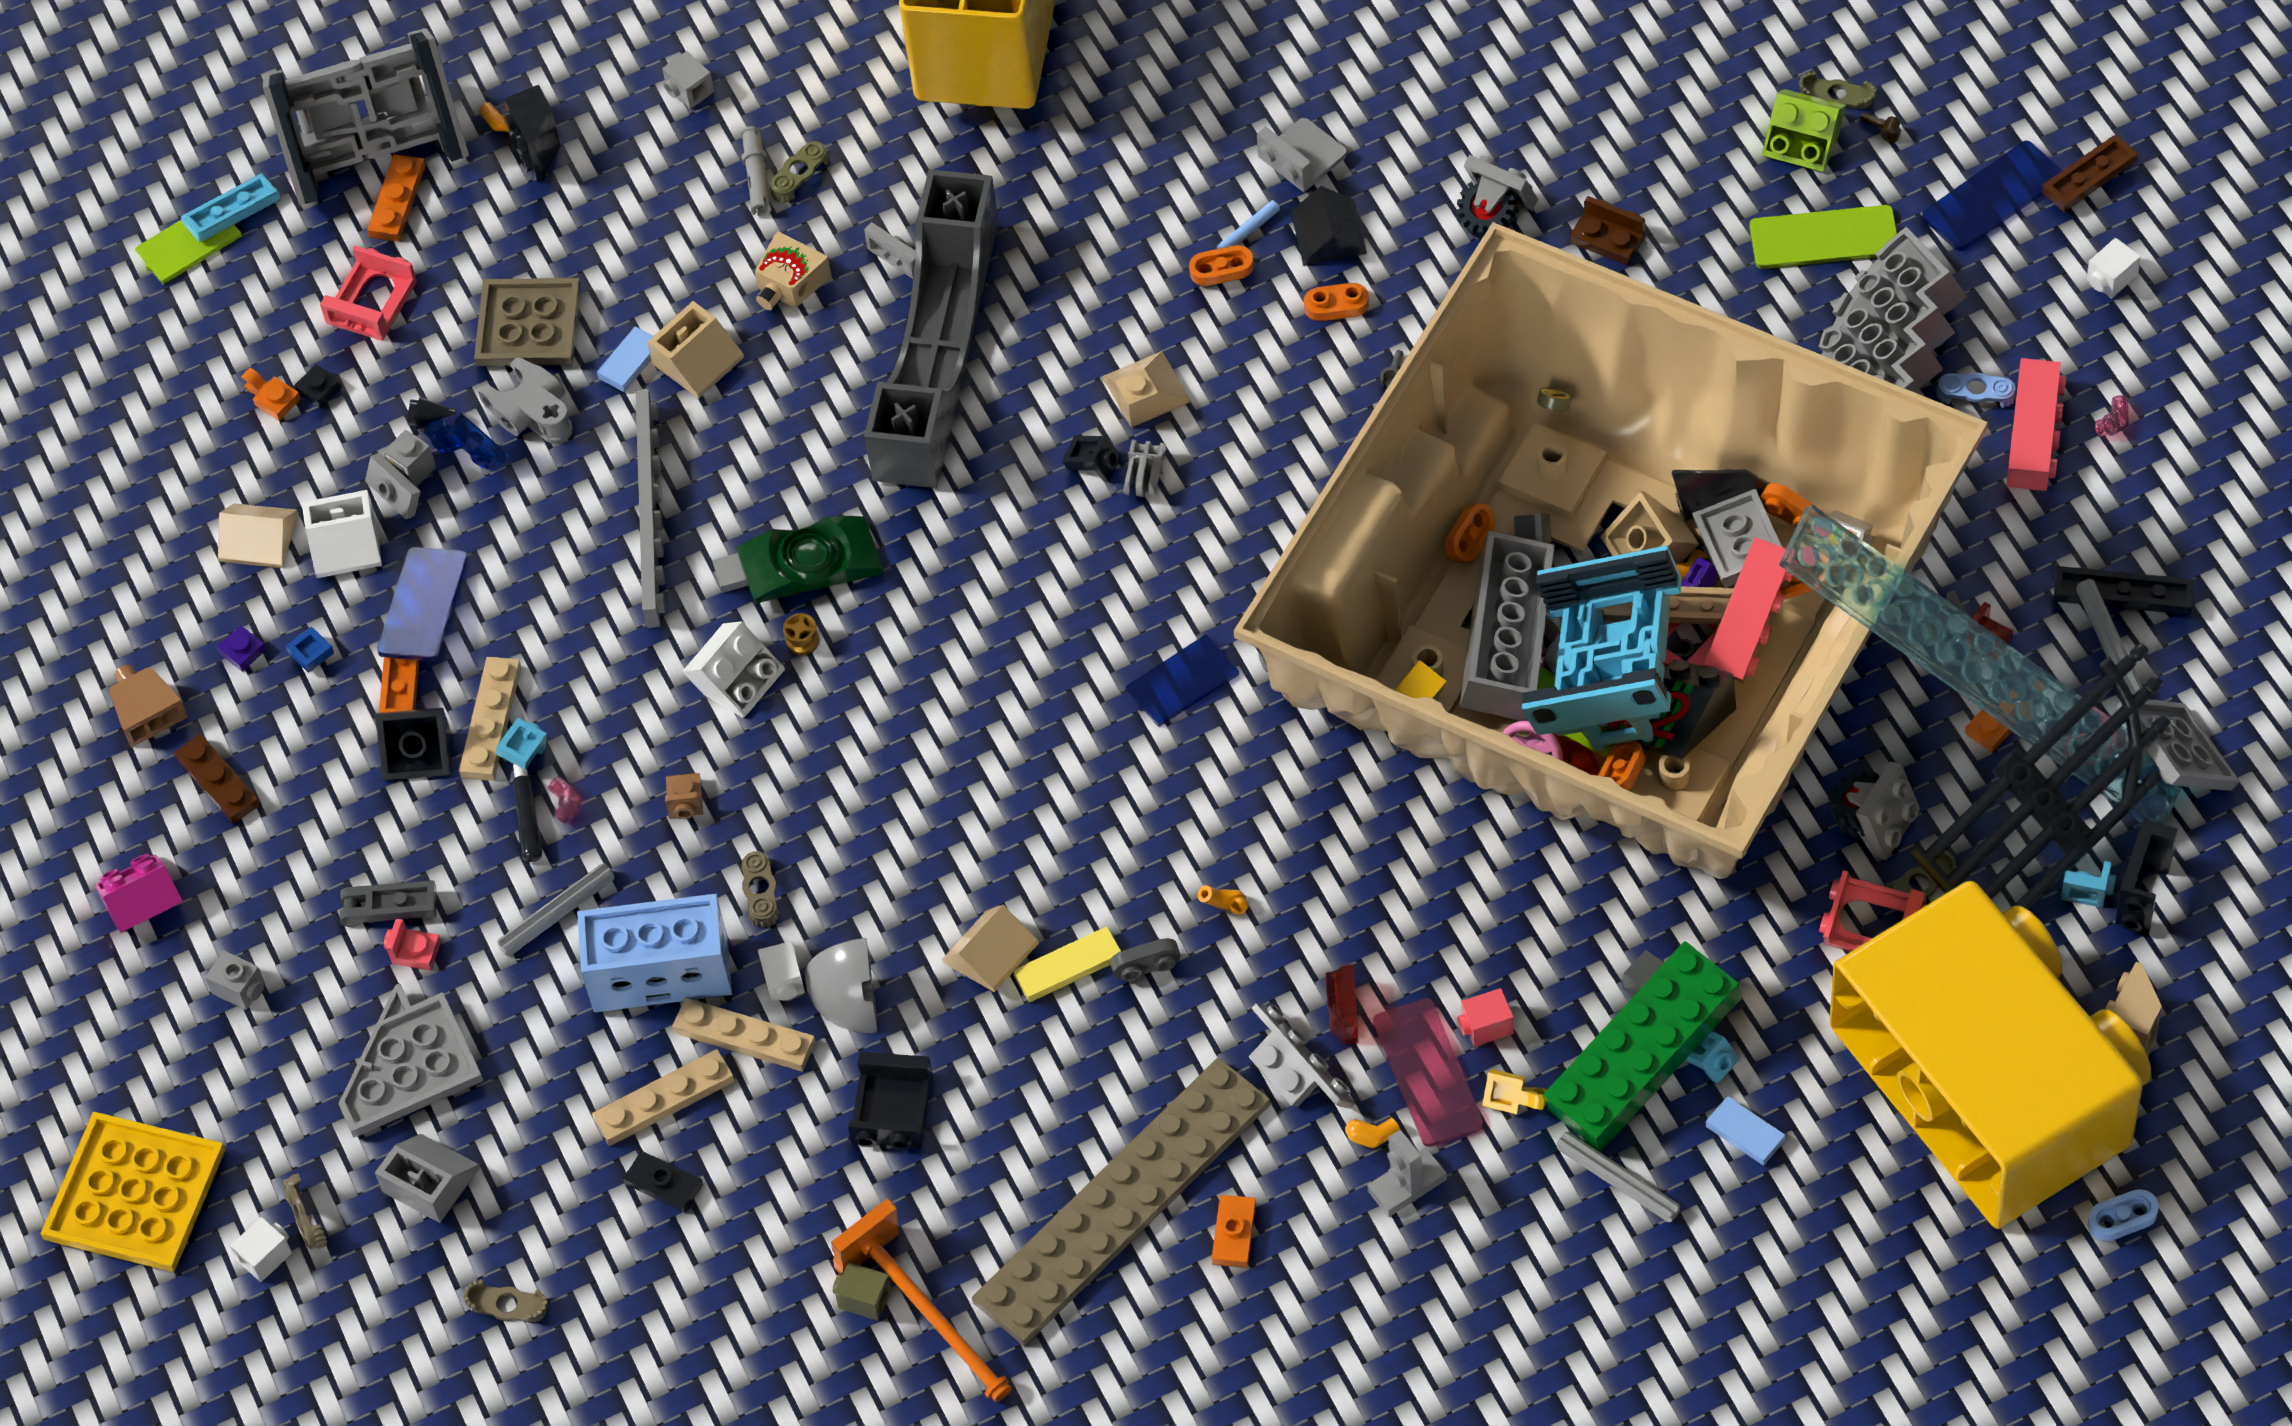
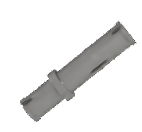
(754, 160)

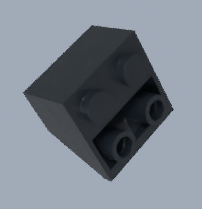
(532, 130)

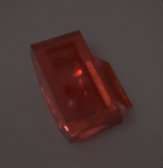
(1342, 1004)

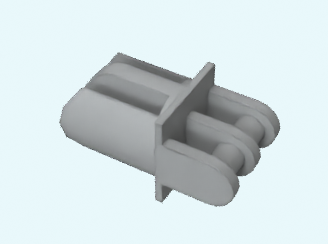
(1145, 461)

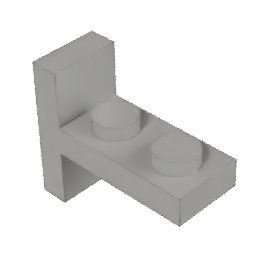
(1408, 1178)

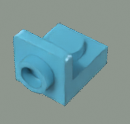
(522, 743)
(2088, 889)
(1714, 1057)

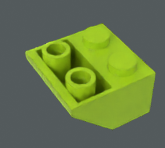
(1803, 129)

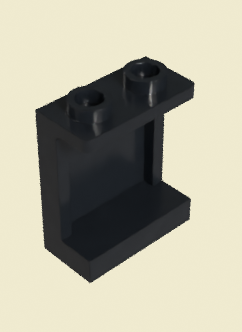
(891, 1100)

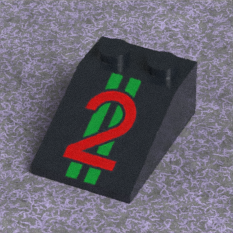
(1698, 705)

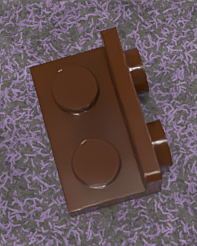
(1608, 231)

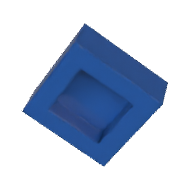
(309, 649)

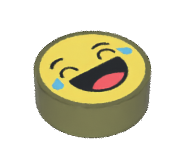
(1554, 399)

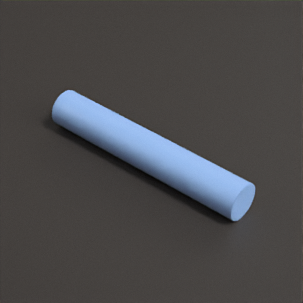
(1250, 225)

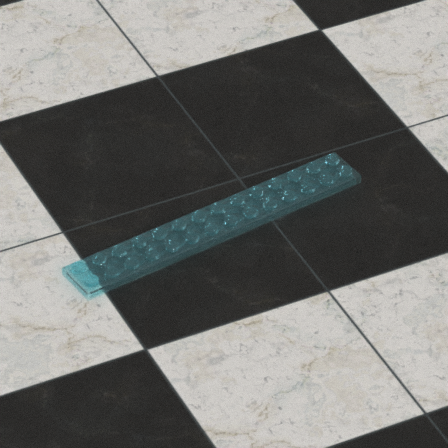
(1958, 651)

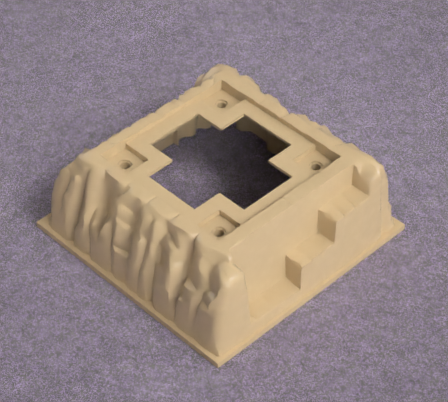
(1651, 394)

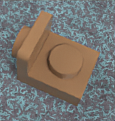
(684, 796)

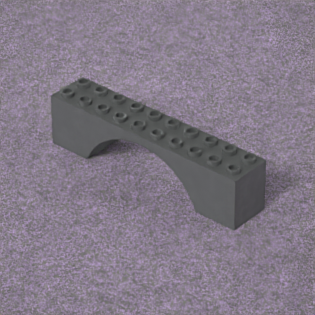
(952, 257)

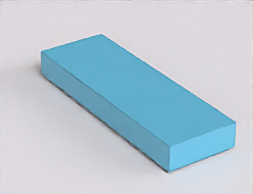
(230, 207)

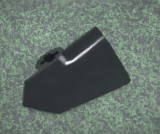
(1707, 487)

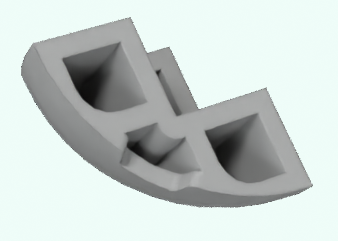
(842, 986)

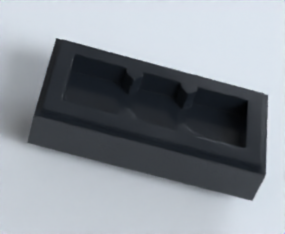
(662, 1181)

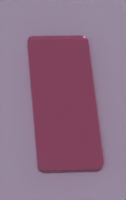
(1427, 1072)

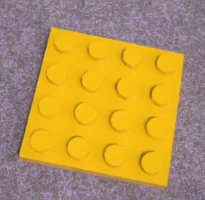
(133, 1191)

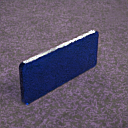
(1991, 196)
(422, 604)

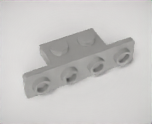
(1291, 1065)

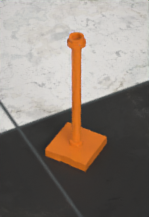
(867, 1239)

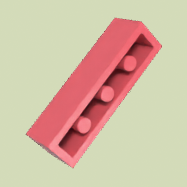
(2034, 424)
(1749, 611)

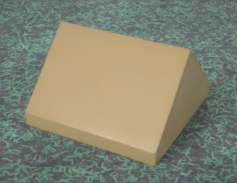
(255, 534)
(992, 948)

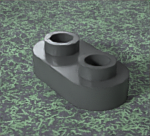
(1144, 959)

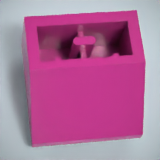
(137, 892)

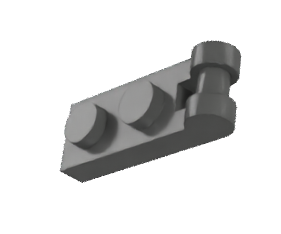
(388, 902)

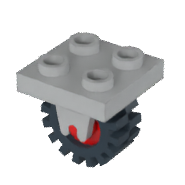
(1493, 196)
(1875, 807)

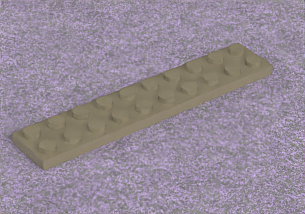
(1120, 1201)

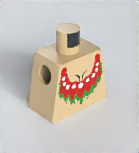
(789, 272)

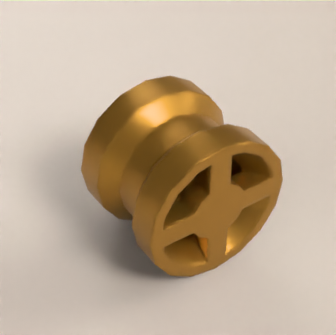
(797, 626)

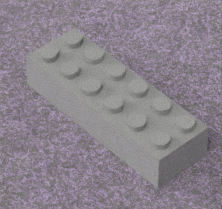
(1505, 626)

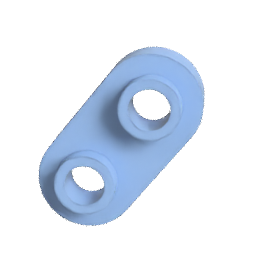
(2121, 1216)

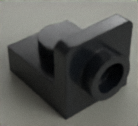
(1092, 454)

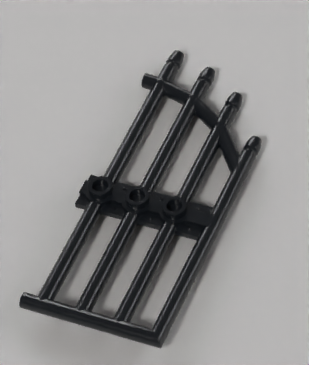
(2043, 801)

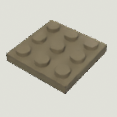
(527, 321)

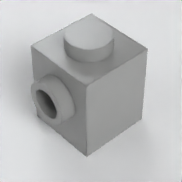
(687, 80)
(235, 980)

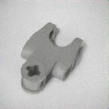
(531, 404)

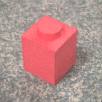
(1486, 1017)

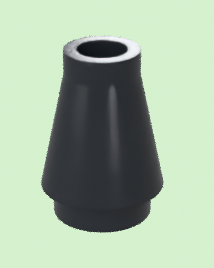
(424, 411)

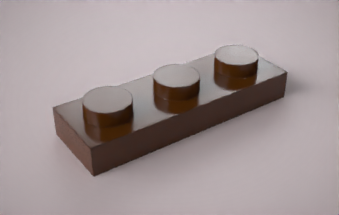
(2089, 173)
(216, 778)

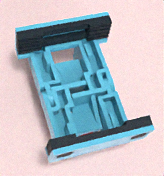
(1621, 653)

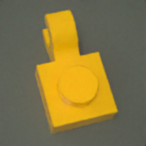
(1507, 1093)

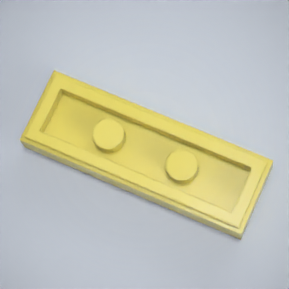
(1066, 964)

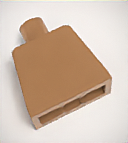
(144, 703)

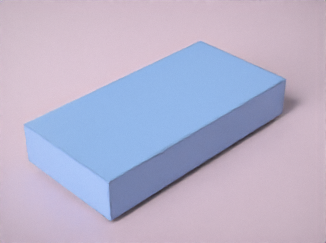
(627, 360)
(1745, 1130)

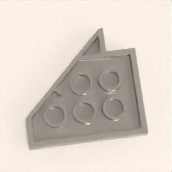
(408, 1063)

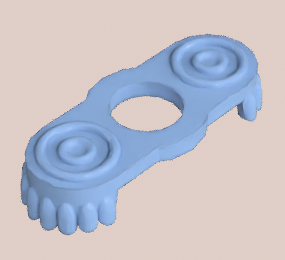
(1997, 388)

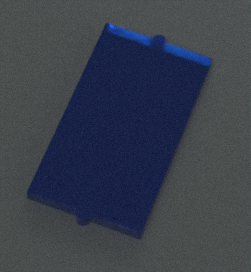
(1182, 680)

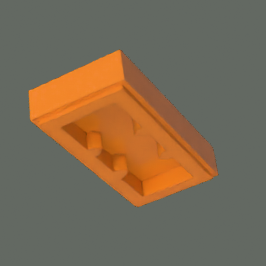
(1234, 1231)

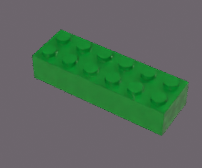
(1642, 1046)

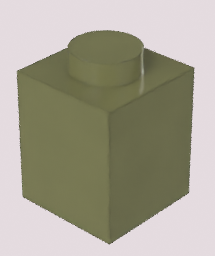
(862, 1291)

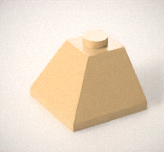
(1146, 389)
(1647, 526)

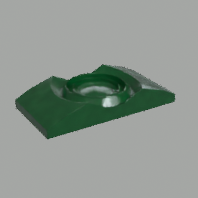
(809, 557)

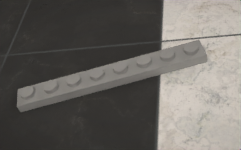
(650, 518)

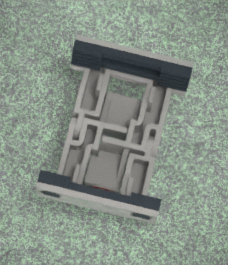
(331, 121)

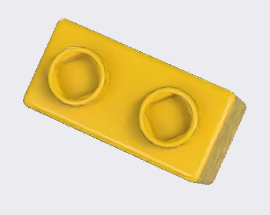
(976, 50)
(1989, 1050)

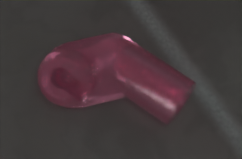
(2116, 420)
(568, 802)

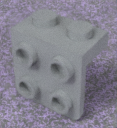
(1300, 153)

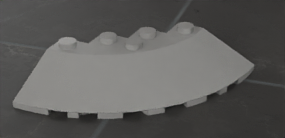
(1895, 315)

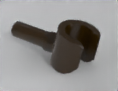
(1890, 126)

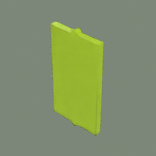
(178, 250)

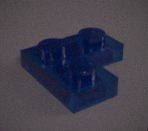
(460, 433)

